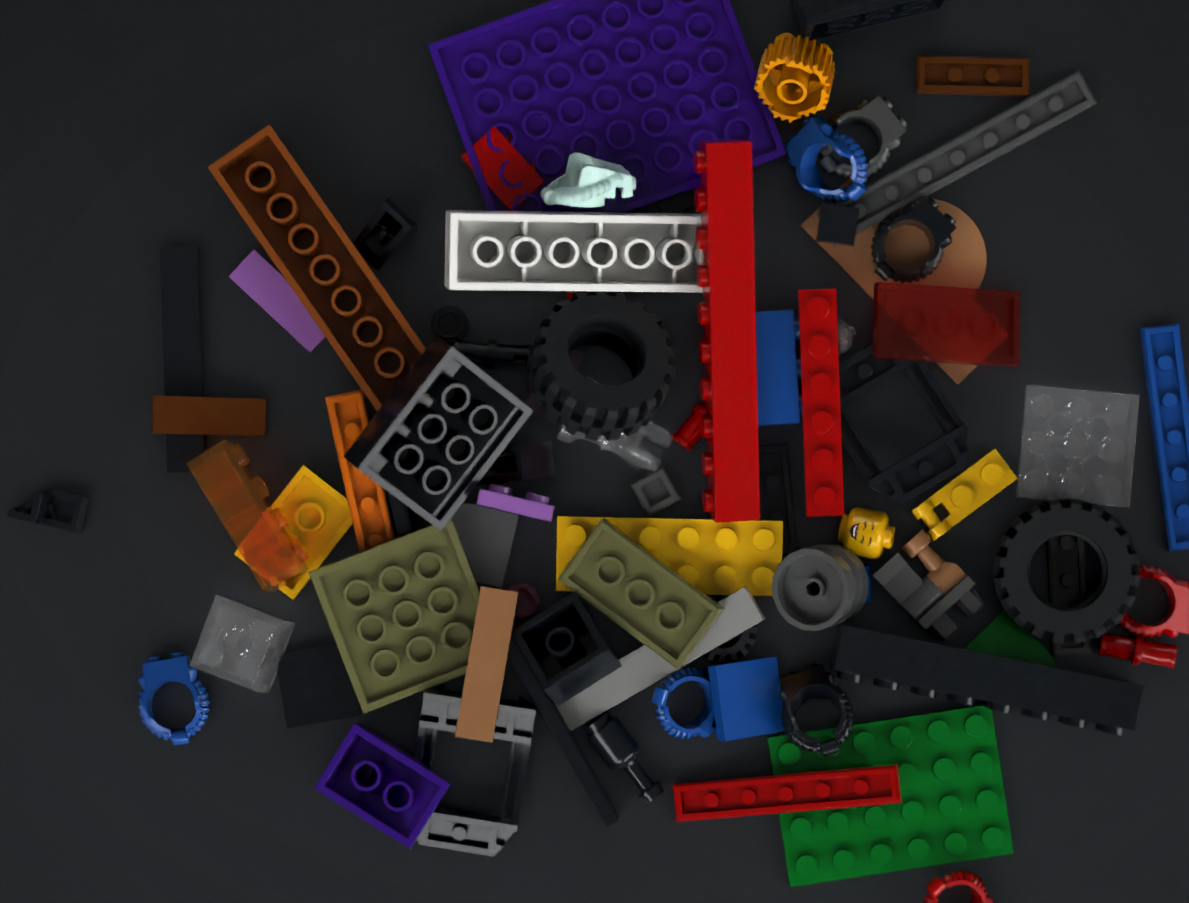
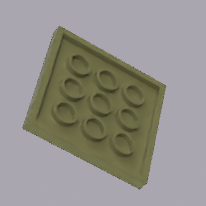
(401, 613)

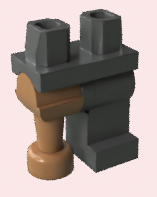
(932, 595)

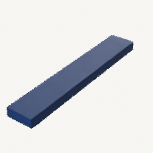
(1169, 427)

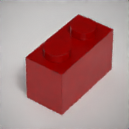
(514, 172)

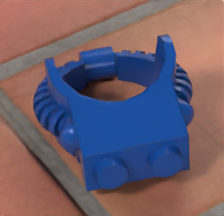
(803, 152)
(159, 672)
(704, 723)

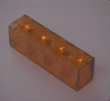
(248, 515)

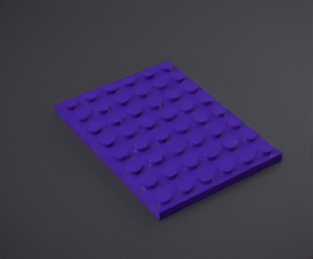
(611, 83)

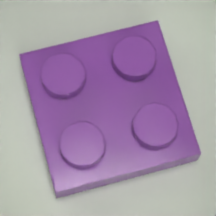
(501, 499)

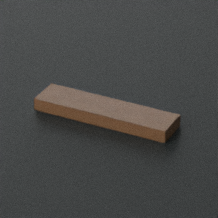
(486, 664)

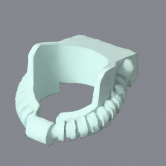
(588, 182)

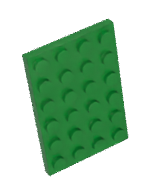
(948, 807)

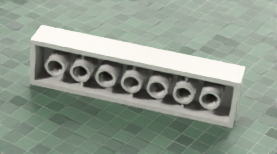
(571, 251)

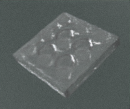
(1077, 445)

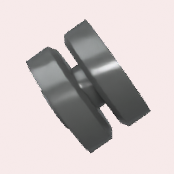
(820, 586)

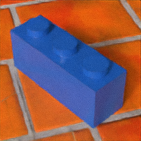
(778, 368)

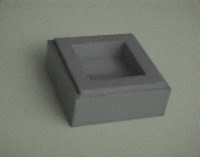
(655, 491)

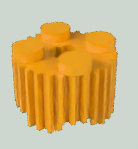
(795, 76)

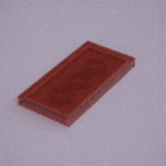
(946, 325)

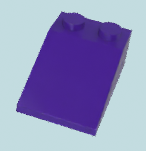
(382, 784)

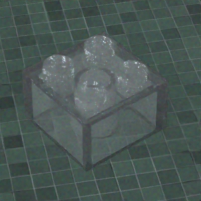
(242, 644)

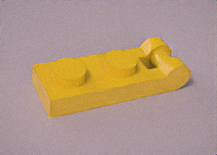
(965, 493)

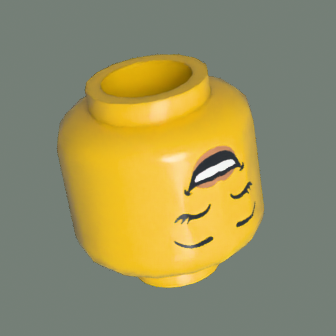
(866, 532)

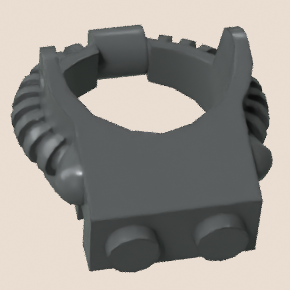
(885, 125)

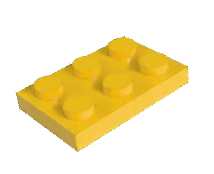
(316, 517)

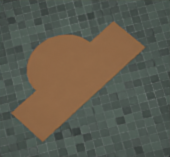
(908, 249)

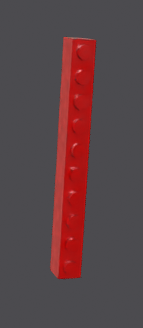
(729, 329)

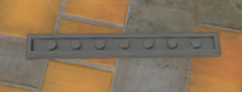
(971, 150)

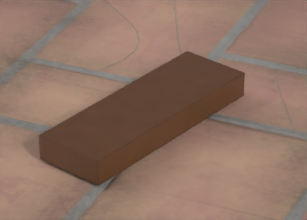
(972, 75)
(208, 416)

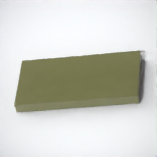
(641, 593)

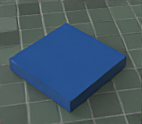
(746, 698)

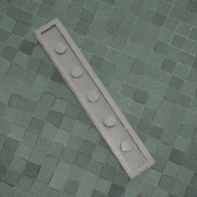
(645, 667)

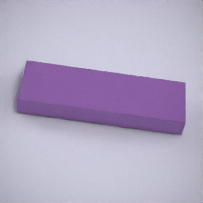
(277, 298)

